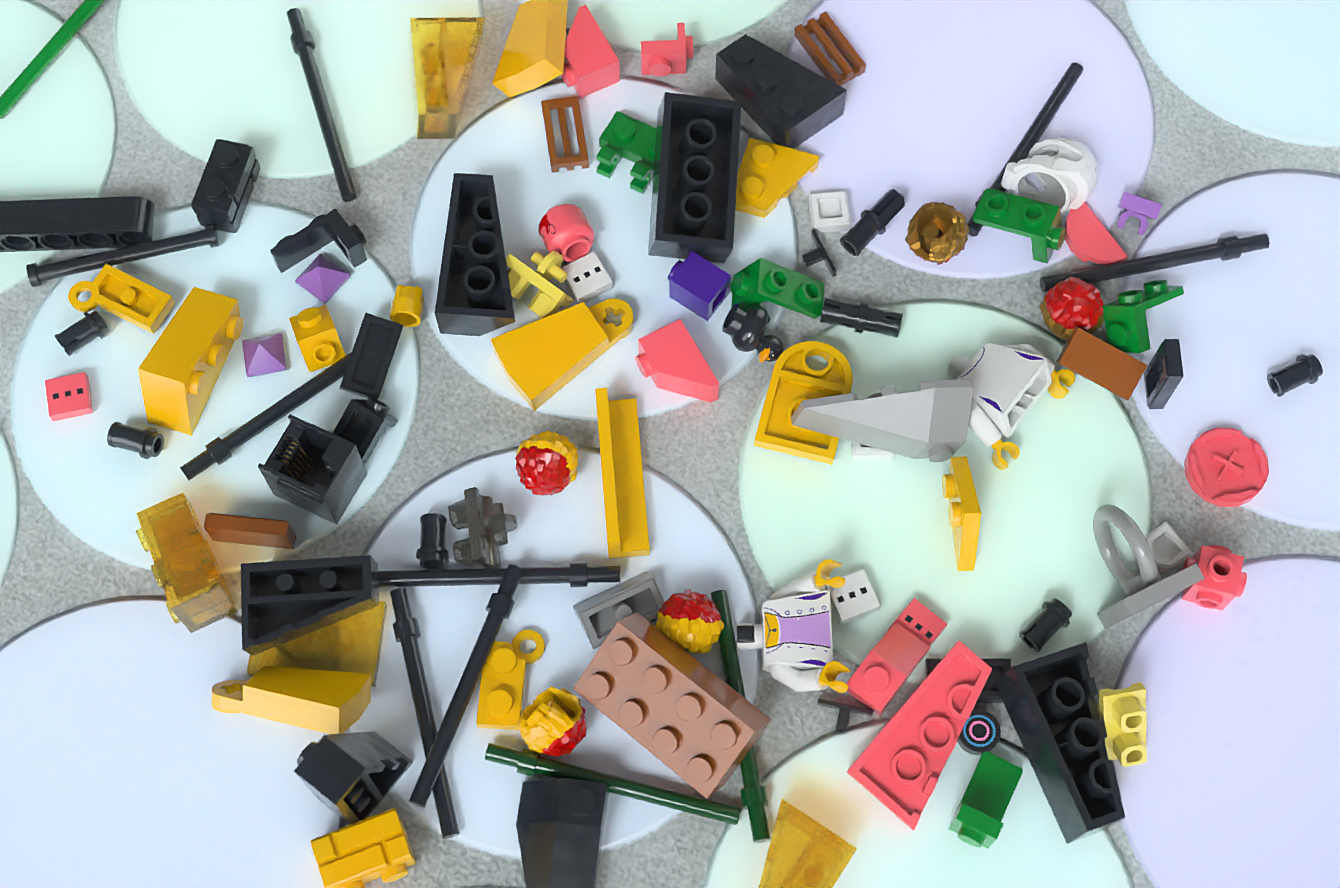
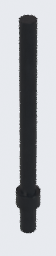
(303, 45)
(1036, 130)
(1225, 249)
(220, 449)
(577, 575)
(498, 608)
(407, 632)

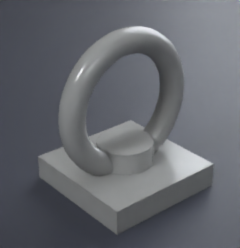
(1145, 588)

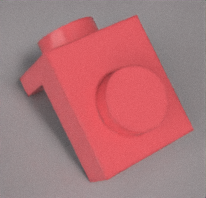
(667, 56)

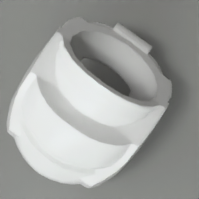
(1062, 167)

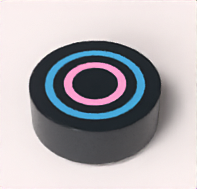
(979, 733)

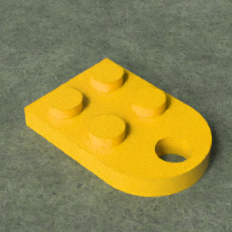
(789, 386)

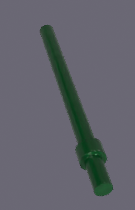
(530, 762)
(753, 795)

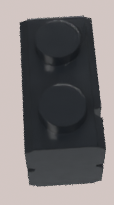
(226, 185)

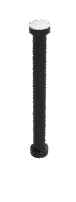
(37, 274)

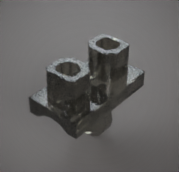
(487, 529)

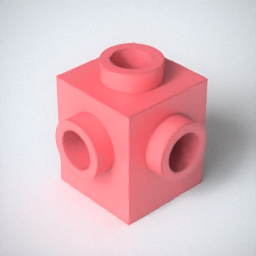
(1222, 577)

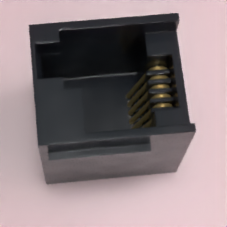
(314, 470)

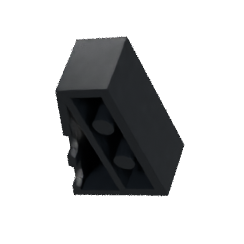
(778, 92)

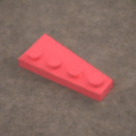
(915, 744)

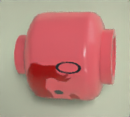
(566, 231)

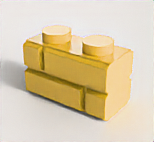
(364, 852)

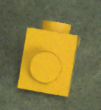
(317, 337)

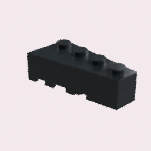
(1064, 739)

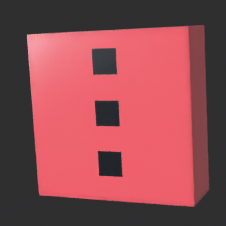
(68, 396)
(921, 622)

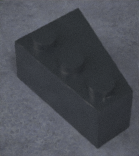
(302, 596)
(351, 772)

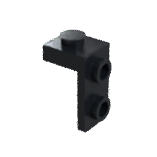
(315, 236)

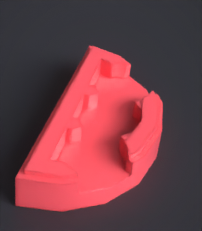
(1090, 239)

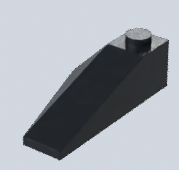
(561, 832)

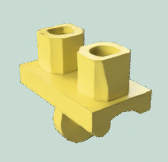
(549, 297)
(1125, 723)

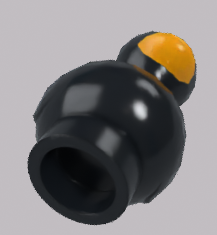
(747, 329)

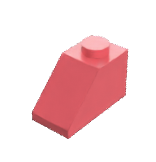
(588, 56)
(676, 363)
(887, 668)

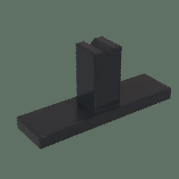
(818, 255)
(844, 712)

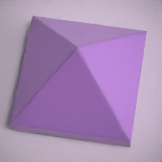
(322, 278)
(264, 355)

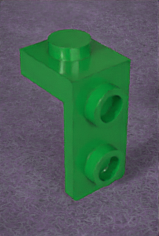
(1023, 217)
(779, 285)
(1127, 319)
(985, 801)

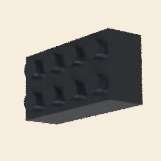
(695, 177)

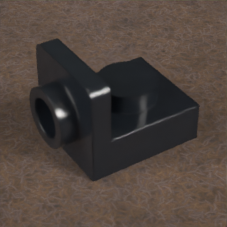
(364, 424)

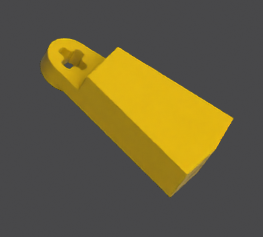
(533, 47)
(559, 347)
(298, 697)

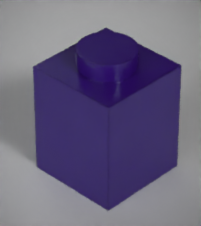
(698, 285)

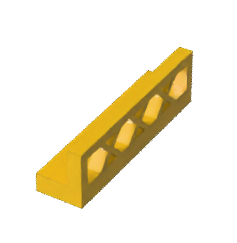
(622, 476)

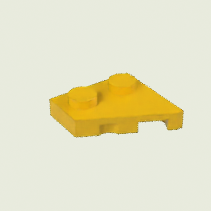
(768, 175)
(963, 511)

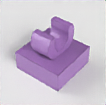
(1139, 208)

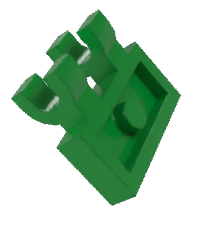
(633, 141)

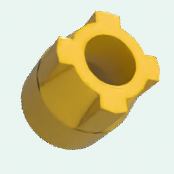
(407, 306)

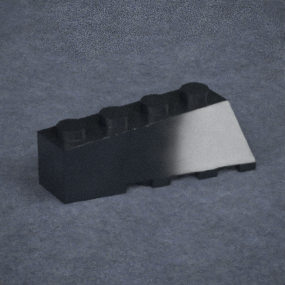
(473, 272)

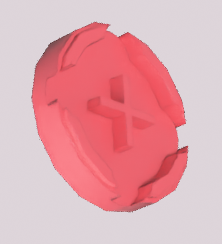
(1226, 467)

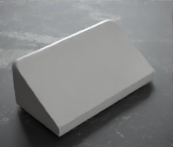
(603, 610)

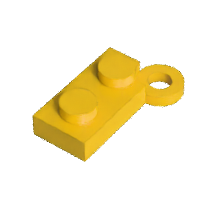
(124, 297)
(504, 681)

